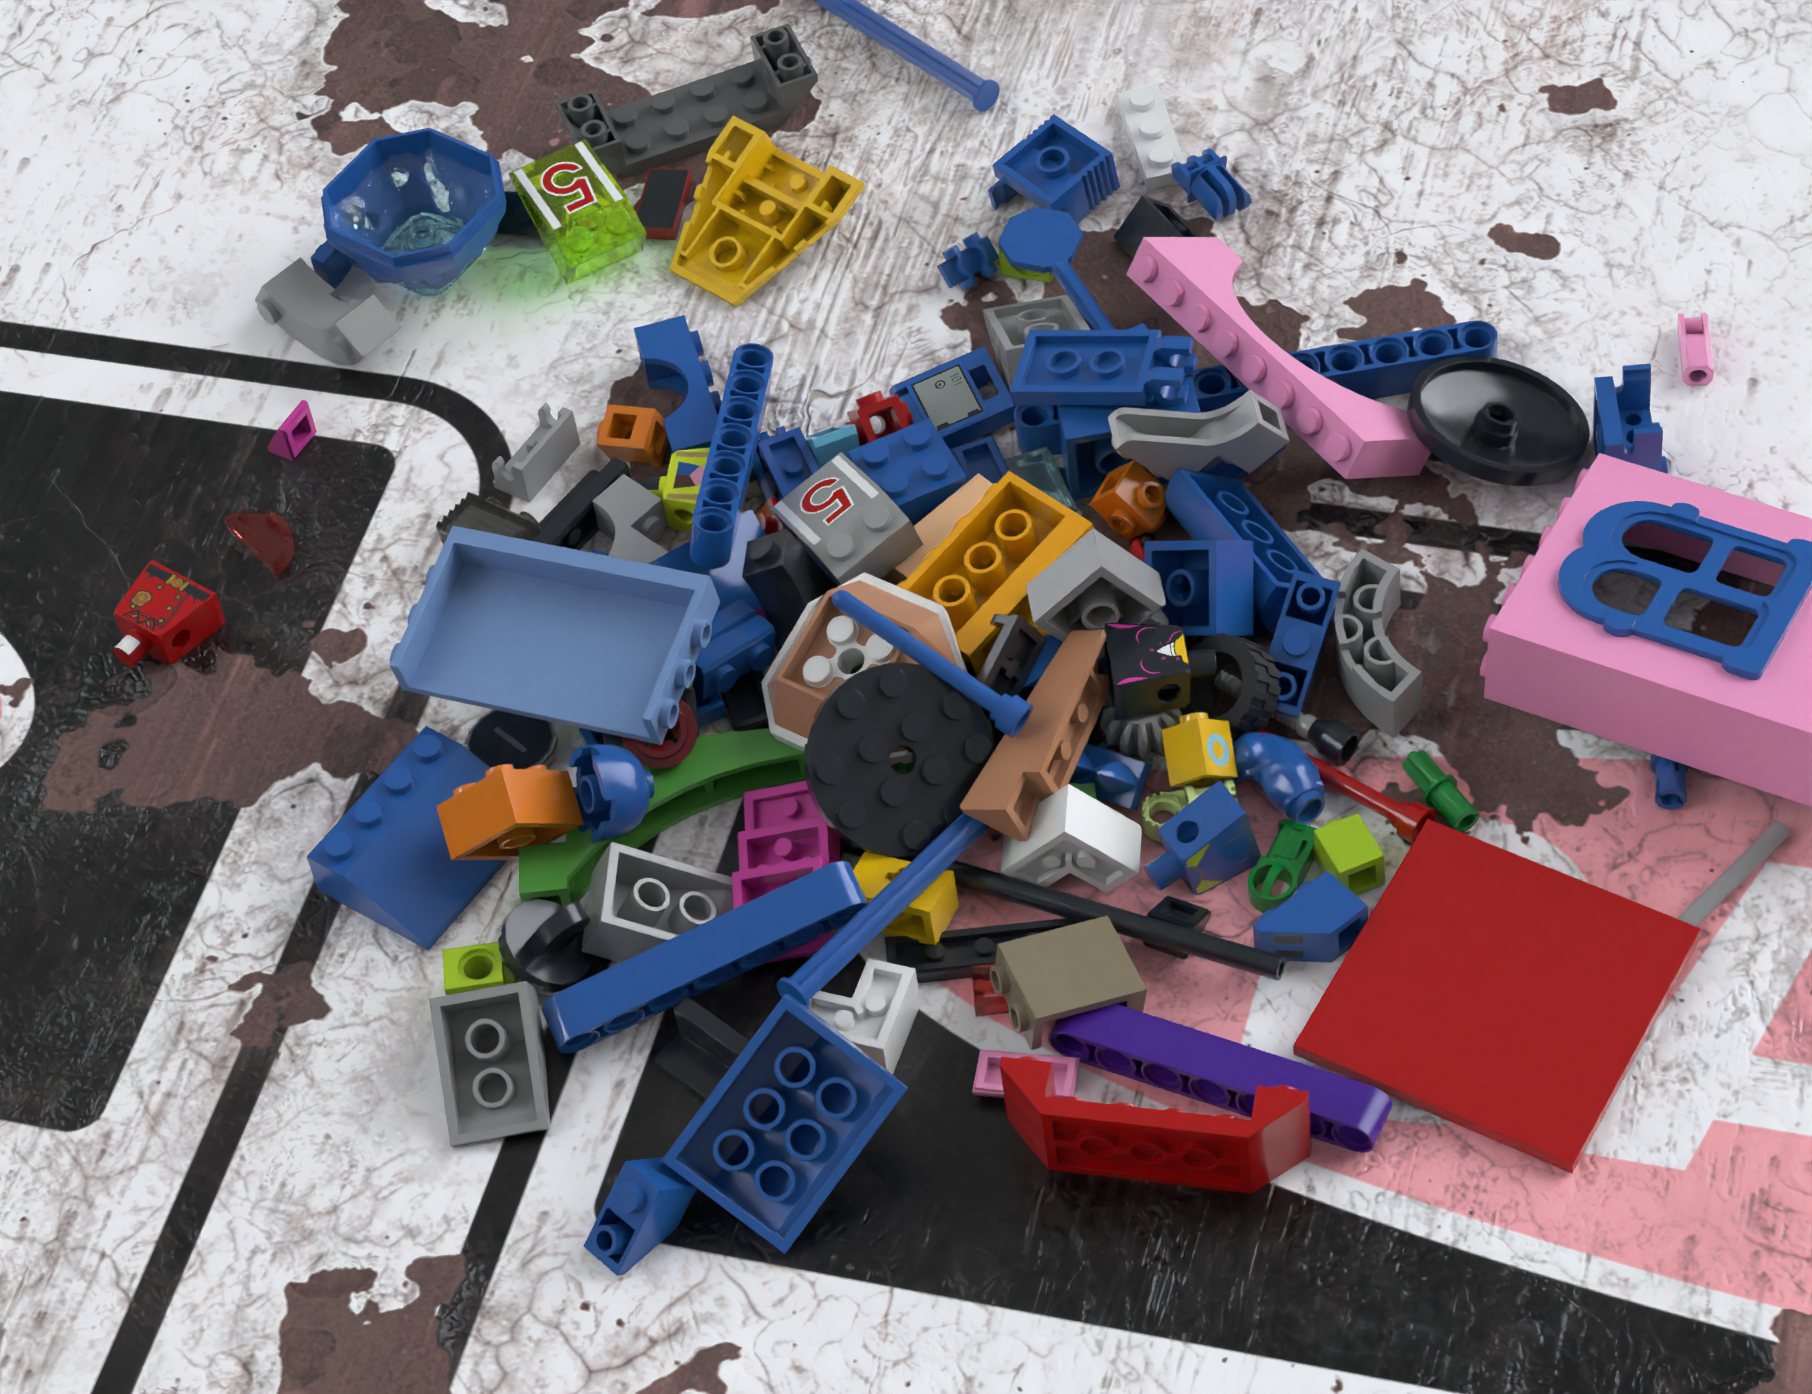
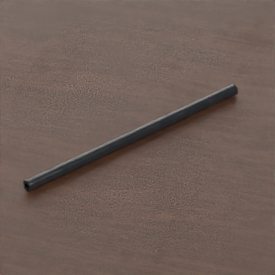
(1124, 921)

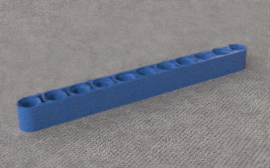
(1367, 367)

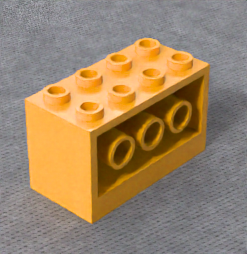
(991, 560)

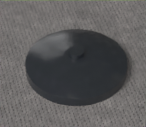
(1498, 421)

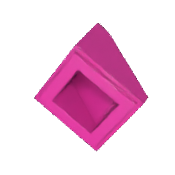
(293, 432)

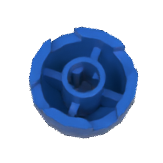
(610, 790)

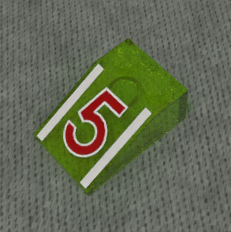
(579, 211)

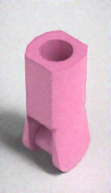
(1695, 350)

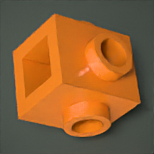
(1131, 500)

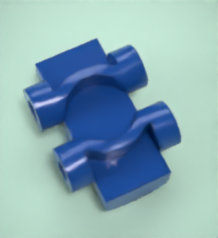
(962, 265)

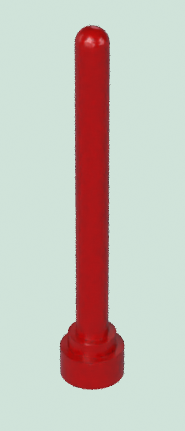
(1405, 817)

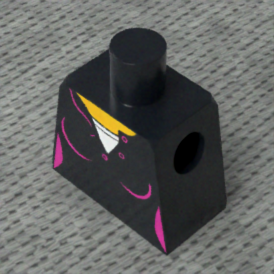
(1152, 668)

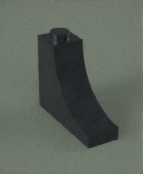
(783, 580)

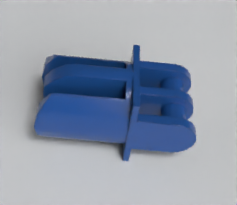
(1211, 184)

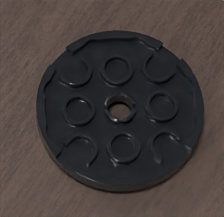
(851, 749)

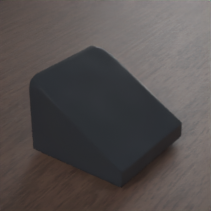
(1181, 914)

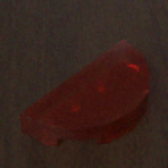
(265, 537)

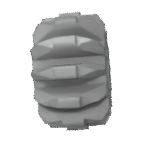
(1139, 733)

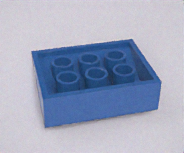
(391, 849)
(785, 1123)

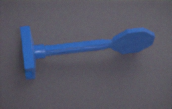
(1047, 242)

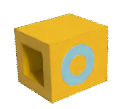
(1199, 751)

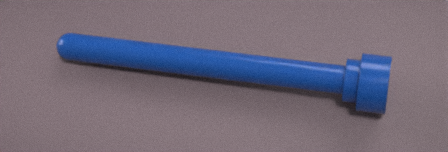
(1007, 711)

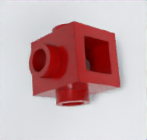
(890, 410)

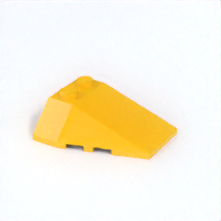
(756, 213)

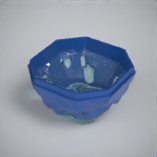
(415, 209)

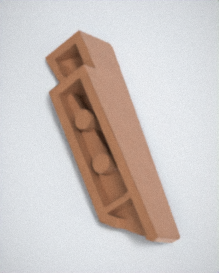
(1050, 742)

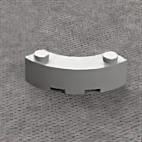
(318, 319)
(1369, 666)

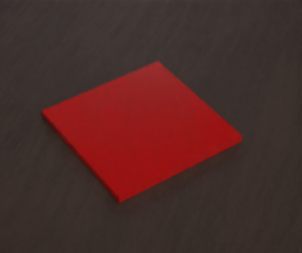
(1505, 1022)

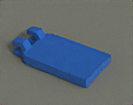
(1103, 368)

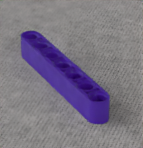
(1219, 1071)

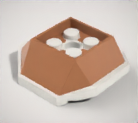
(831, 643)

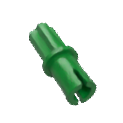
(1440, 791)

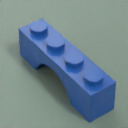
(672, 363)

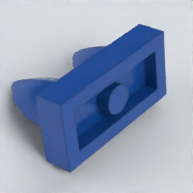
(1115, 775)

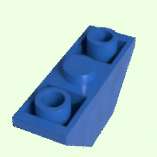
(1302, 637)

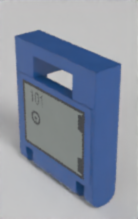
(953, 401)

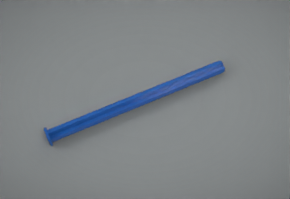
(980, 91)
(882, 909)

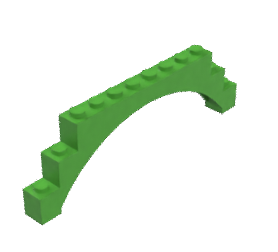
(710, 775)

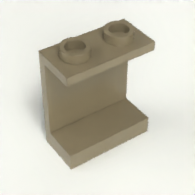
(1065, 975)

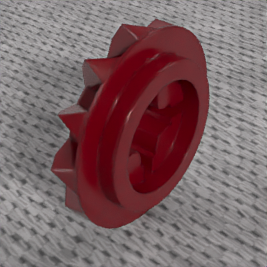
(669, 752)

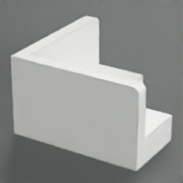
(1077, 838)
(878, 1013)

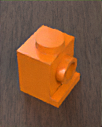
(633, 434)

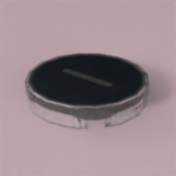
(512, 739)

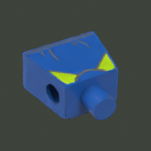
(1205, 843)

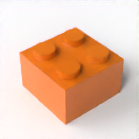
(508, 812)

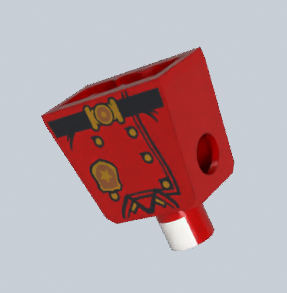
(164, 616)

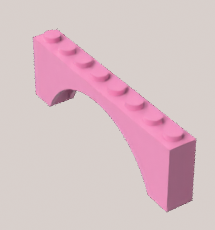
(1351, 432)

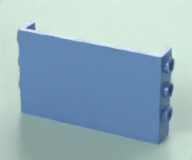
(556, 634)

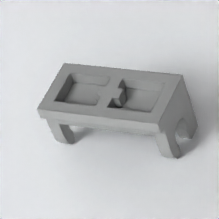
(539, 456)

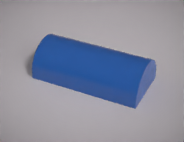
(1226, 510)

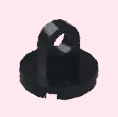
(545, 944)

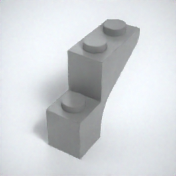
(1165, 440)
(632, 520)

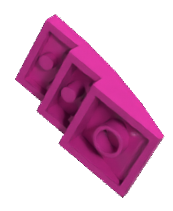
(780, 844)

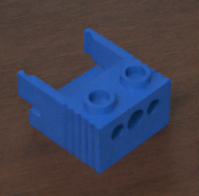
(1056, 171)
(1624, 419)

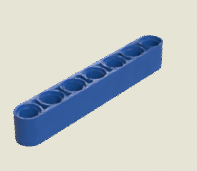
(731, 456)
(703, 957)

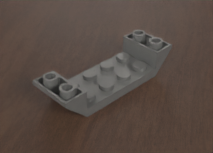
(694, 114)

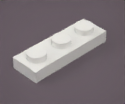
(1150, 135)

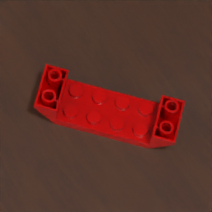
(1157, 1143)

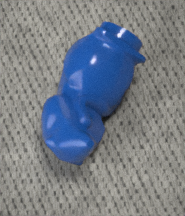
(1284, 773)

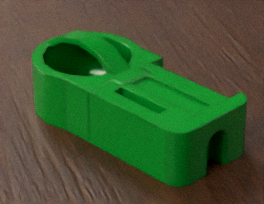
(1286, 860)

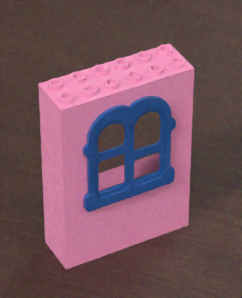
(1632, 675)

